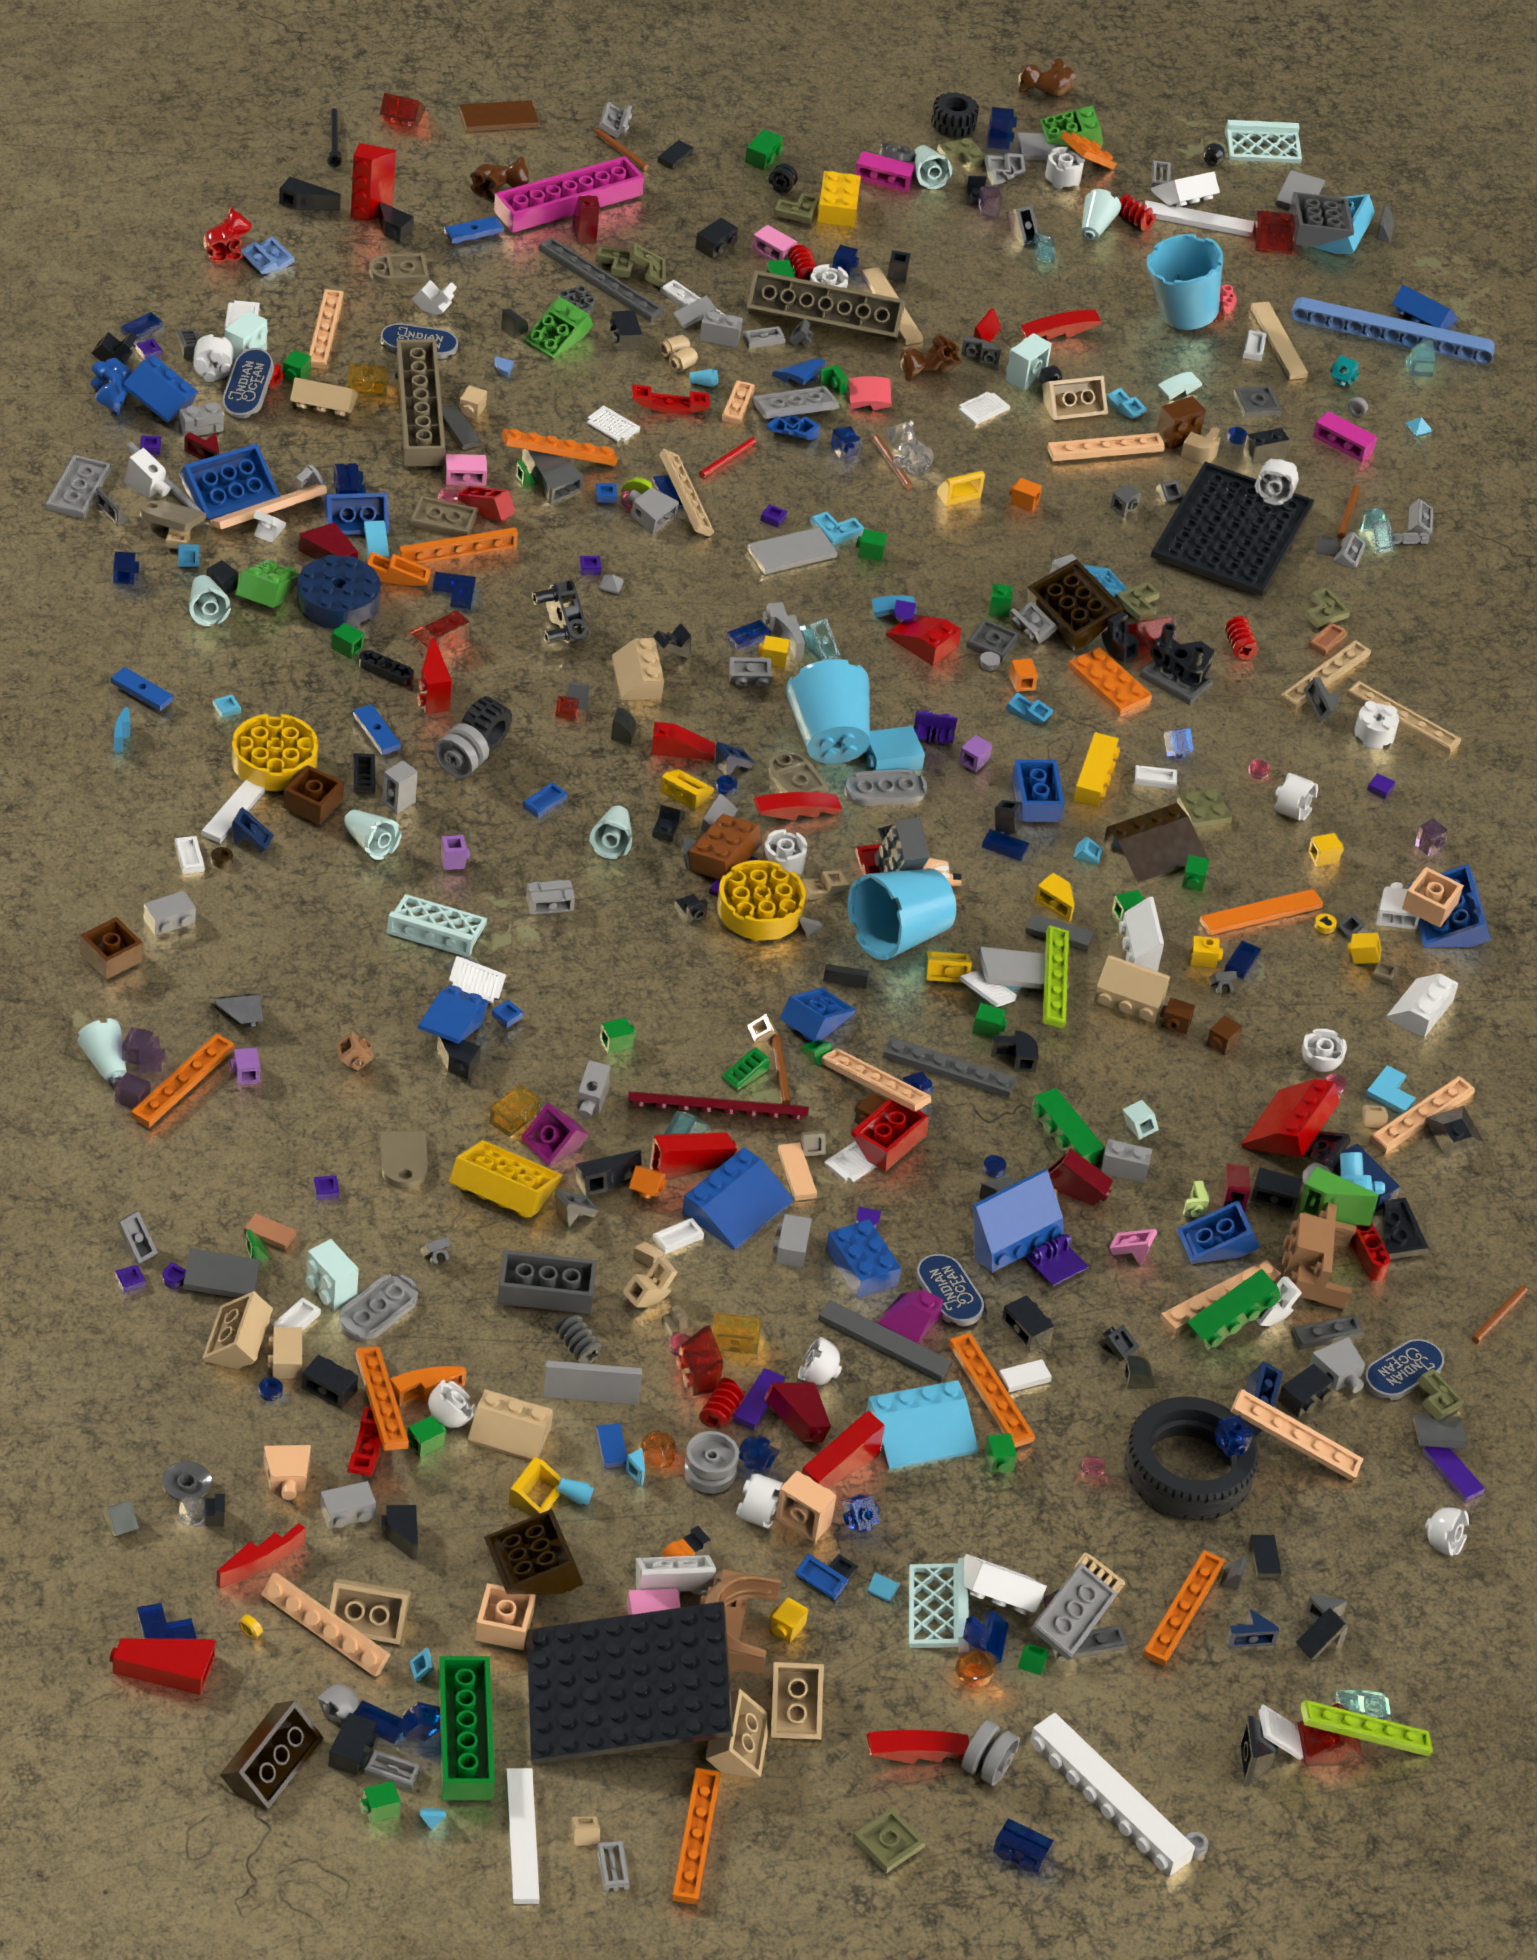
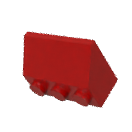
(890, 1133)

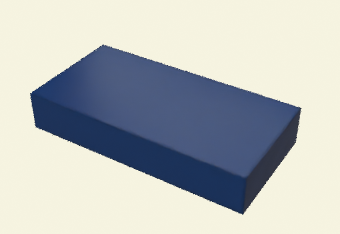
(544, 800)
(611, 1445)
(821, 1577)

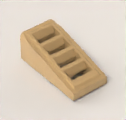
(1101, 1571)

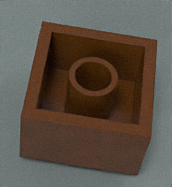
(1178, 420)
(313, 794)
(111, 948)

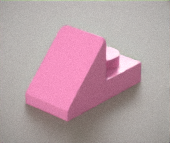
(1133, 1242)

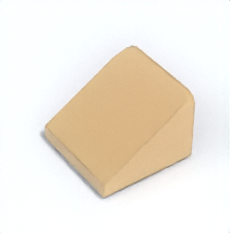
(762, 1029)
(1375, 1116)
(647, 1254)
(585, 1830)

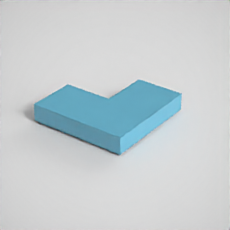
(836, 531)
(1386, 1091)

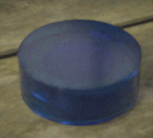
(1237, 435)
(726, 785)
(994, 1166)
(270, 1389)

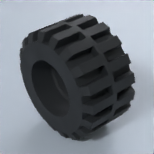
(955, 114)
(490, 719)

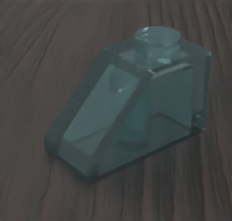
(1422, 359)
(1377, 530)
(820, 639)
(686, 1124)

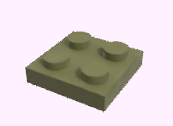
(1204, 808)
(888, 1840)

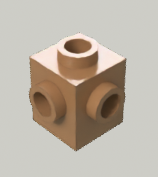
(354, 1051)

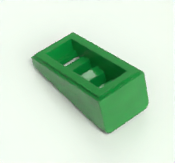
(755, 1059)

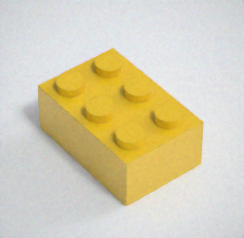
(839, 199)

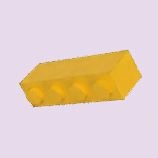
(1096, 770)

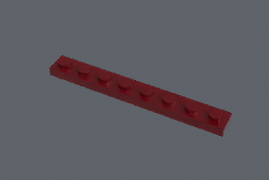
(728, 1106)

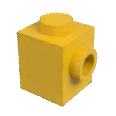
(776, 649)
(1325, 849)
(1365, 948)
(1205, 952)
(788, 1619)

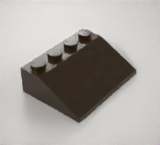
(1074, 603)
(1153, 843)
(534, 1557)

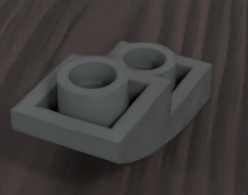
(981, 349)

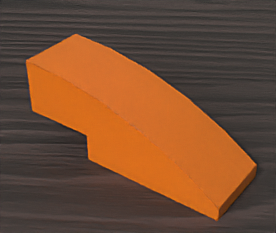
(398, 570)
(423, 1381)

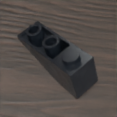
(307, 196)
(607, 1172)

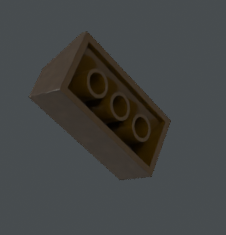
(272, 1755)

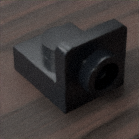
(691, 908)
(1119, 1341)

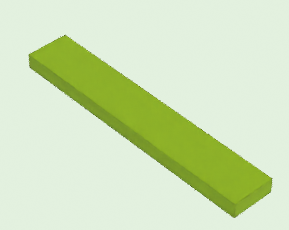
(1056, 977)
(1366, 1728)

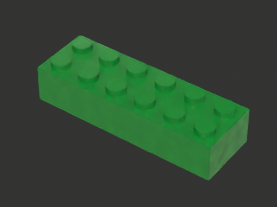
(465, 1728)

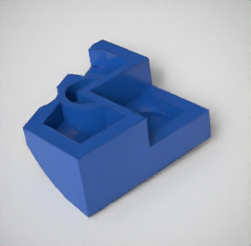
(801, 372)
(794, 426)

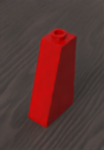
(690, 1153)
(847, 1452)
(165, 1662)

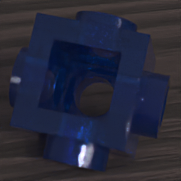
(1233, 1436)
(757, 1453)
(861, 1512)

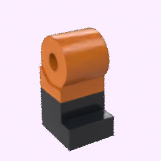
(694, 1544)

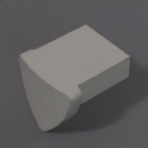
(307, 476)

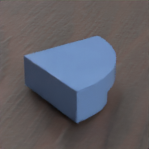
(504, 366)

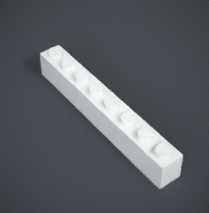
(1112, 1794)

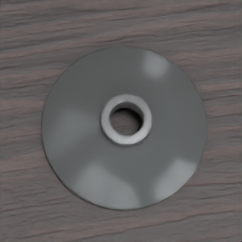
(186, 1480)

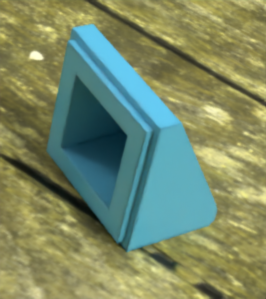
(1088, 851)
(636, 1467)

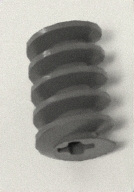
(578, 1338)

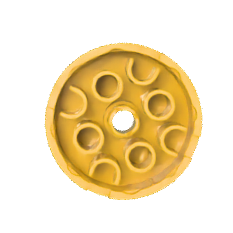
(273, 750)
(761, 900)

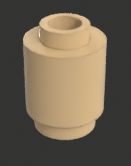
(673, 345)
(683, 359)

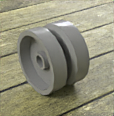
(461, 750)
(711, 1462)
(990, 1752)

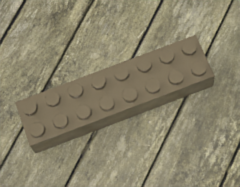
(825, 305)
(420, 403)

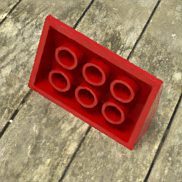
(1294, 1118)

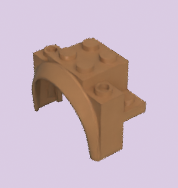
(1312, 1244)
(736, 1589)

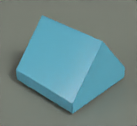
(883, 1587)

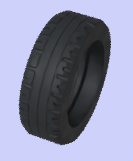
(1174, 1494)

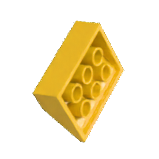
(504, 1178)

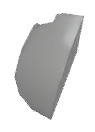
(338, 1702)

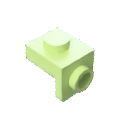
(1199, 1201)

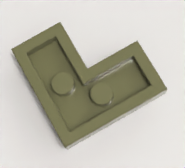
(963, 148)
(801, 211)
(619, 258)
(654, 264)
(1137, 600)
(1328, 608)
(1442, 1399)

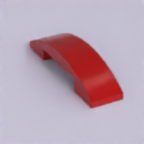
(670, 403)
(367, 1446)

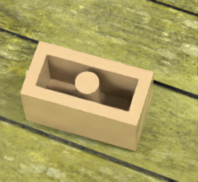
(287, 1352)

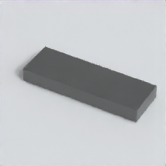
(460, 427)
(1078, 936)
(1327, 1332)
(1099, 1642)

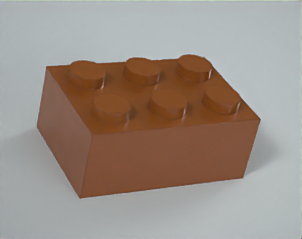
(724, 846)

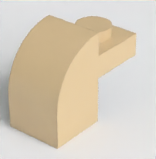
(1201, 448)
(653, 1287)

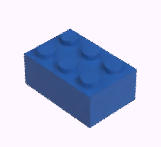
(1039, 789)
(863, 1259)

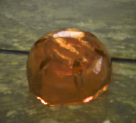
(653, 1447)
(976, 1674)

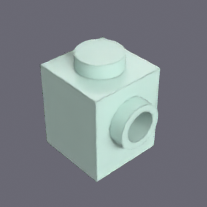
(1140, 1119)

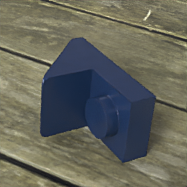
(731, 757)
(249, 828)
(1255, 1633)

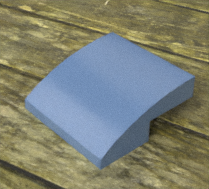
(267, 256)

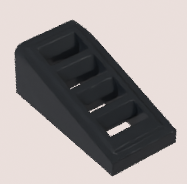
(363, 760)

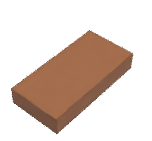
(1327, 639)
(271, 1231)

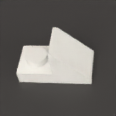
(268, 526)

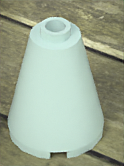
(931, 167)
(1098, 213)
(208, 602)
(373, 833)
(612, 834)
(104, 1048)

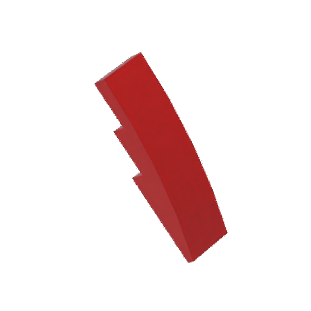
(1062, 323)
(793, 804)
(256, 1559)
(917, 1744)

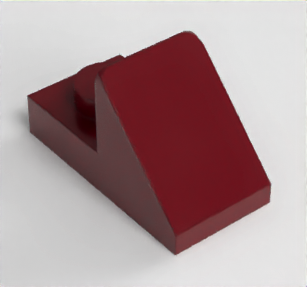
(199, 447)

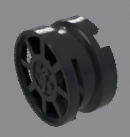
(782, 178)

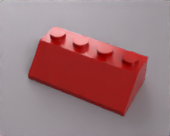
(372, 180)

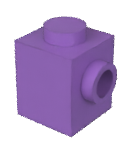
(975, 753)
(454, 852)
(246, 1066)

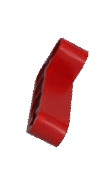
(1370, 1251)

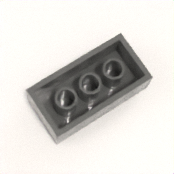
(903, 847)
(547, 1282)

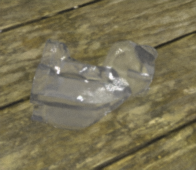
(915, 455)

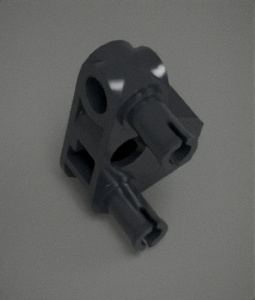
(563, 597)
(1185, 661)

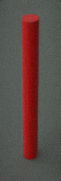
(727, 457)

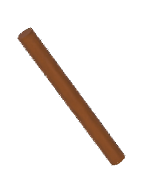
(621, 149)
(888, 456)
(1348, 512)
(780, 1067)
(1499, 1314)

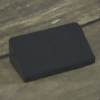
(846, 975)

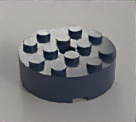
(338, 591)

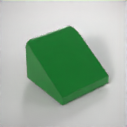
(524, 475)
(815, 1050)
(255, 1246)
(1033, 1658)

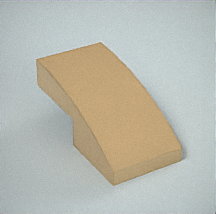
(177, 538)
(828, 884)

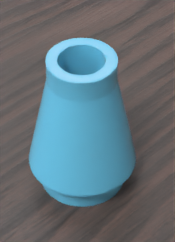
(705, 377)
(575, 1490)

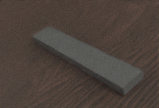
(885, 1340)

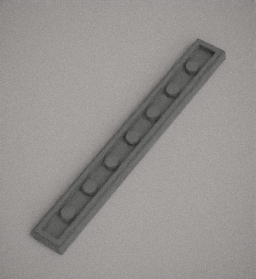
(601, 279)

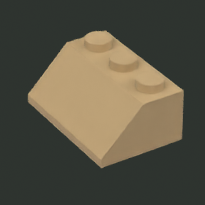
(323, 396)
(1075, 397)
(639, 670)
(1132, 989)
(238, 1332)
(510, 1425)
(371, 1609)
(746, 1749)

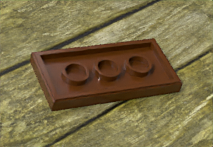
(498, 116)

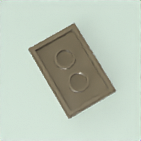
(443, 517)

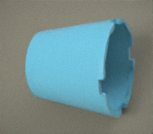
(1187, 280)
(832, 709)
(900, 910)

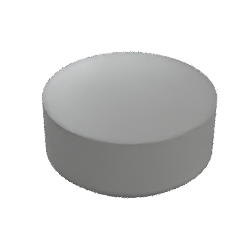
(1358, 406)
(989, 661)
(1200, 1842)

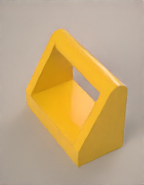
(961, 488)
(685, 788)
(946, 966)
(534, 1471)

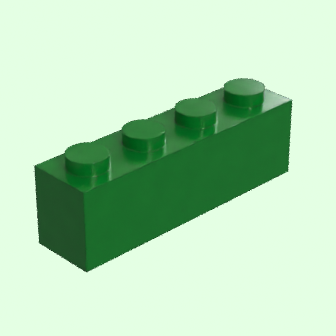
(1066, 1126)
(1234, 1310)

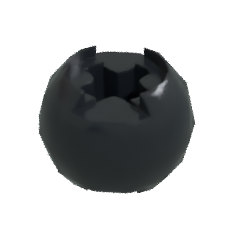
(1214, 154)
(1050, 373)

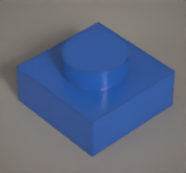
(606, 492)
(507, 1013)

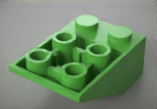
(1081, 121)
(559, 328)
(267, 583)
(1353, 1202)

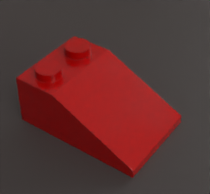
(927, 637)
(435, 682)

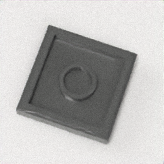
(1257, 401)
(993, 638)
(1443, 1433)

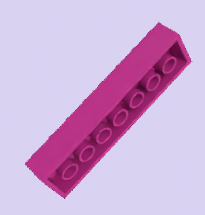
(557, 196)

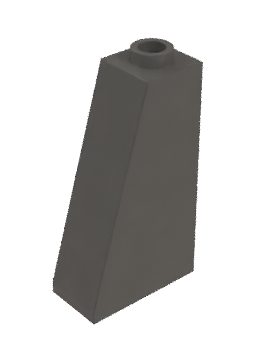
(553, 475)

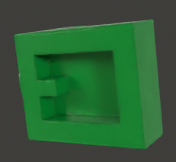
(834, 376)

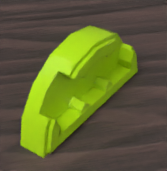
(639, 484)

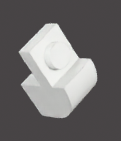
(432, 299)
(1280, 1311)

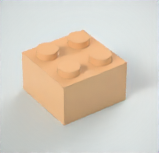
(1432, 896)
(805, 1506)
(504, 1617)

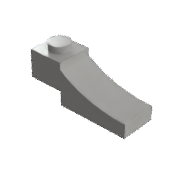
(785, 627)

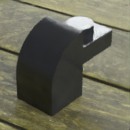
(111, 347)
(1118, 641)
(1019, 1047)

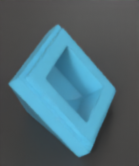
(1418, 426)
(421, 1665)
(432, 1816)

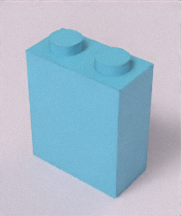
(895, 749)

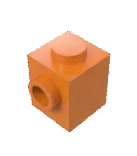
(1025, 494)
(1023, 675)
(648, 1182)

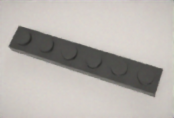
(949, 1067)

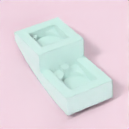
(1180, 383)

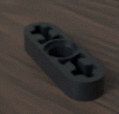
(399, 673)

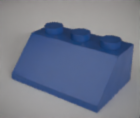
(1423, 309)
(160, 388)
(352, 510)

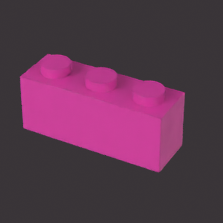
(885, 171)
(1344, 436)

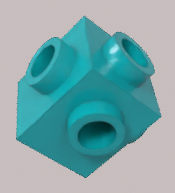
(1344, 364)

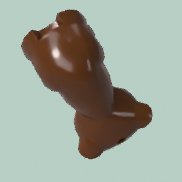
(1054, 81)
(490, 178)
(939, 358)

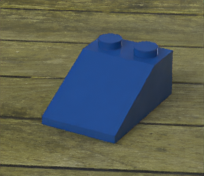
(815, 1013)
(454, 1014)
(1219, 1235)

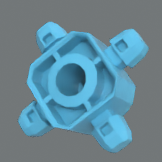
(1352, 1170)

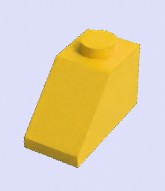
(1056, 896)

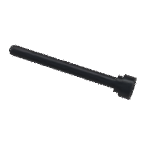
(334, 157)

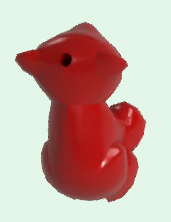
(224, 239)

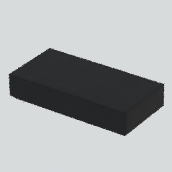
(675, 154)
(1265, 1557)
(1321, 1633)

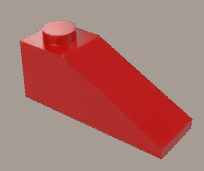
(491, 502)
(677, 741)

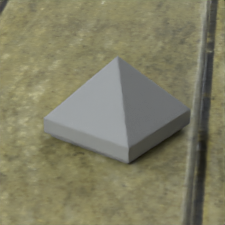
(611, 584)
(810, 926)

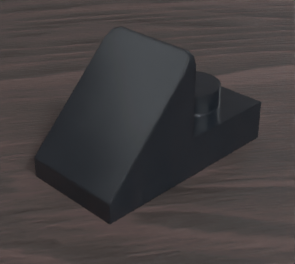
(973, 187)
(677, 642)
(667, 823)

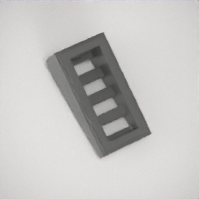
(187, 341)

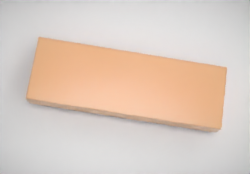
(738, 402)
(797, 1171)

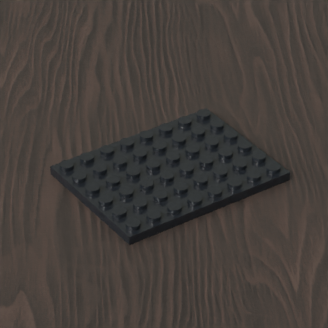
(1230, 531)
(629, 1683)

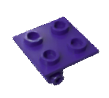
(934, 723)
(1056, 1260)

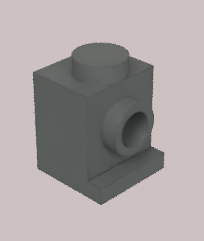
(1125, 500)

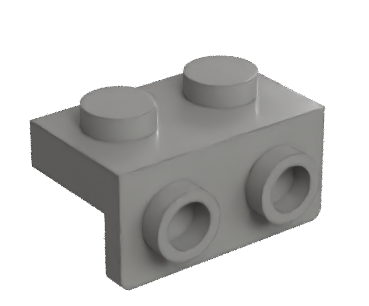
(614, 120)
(1034, 622)
(750, 671)

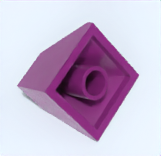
(554, 1135)
(913, 1314)

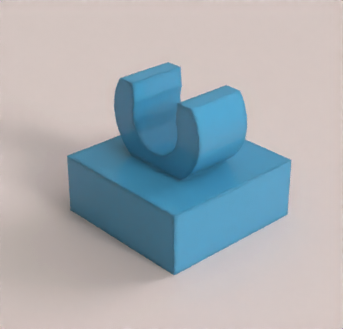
(188, 555)

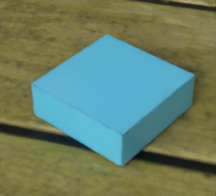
(227, 706)

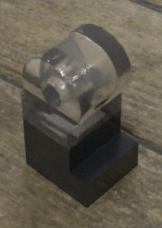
(202, 1511)

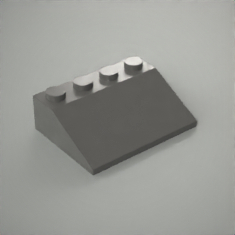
(1320, 219)

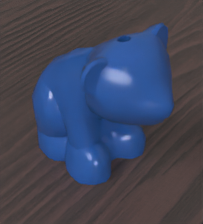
(109, 381)

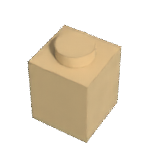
(473, 402)

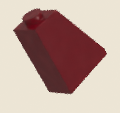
(586, 219)
(325, 541)
(1079, 1178)
(1235, 1185)
(800, 1409)

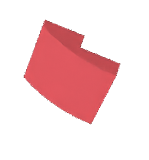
(870, 391)

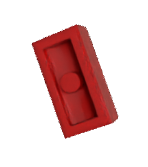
(988, 326)

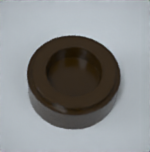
(222, 857)

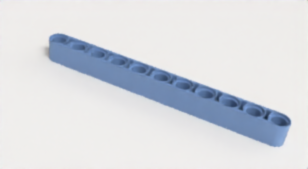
(1392, 329)

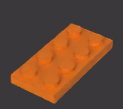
(1109, 680)

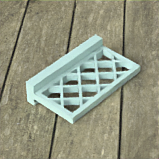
(1264, 132)
(433, 933)
(960, 1610)

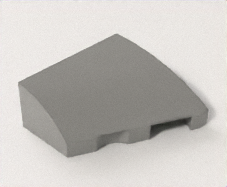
(1004, 167)

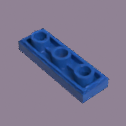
(473, 229)
(142, 689)
(376, 729)

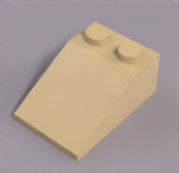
(797, 1701)

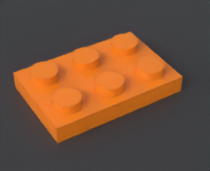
(1089, 149)

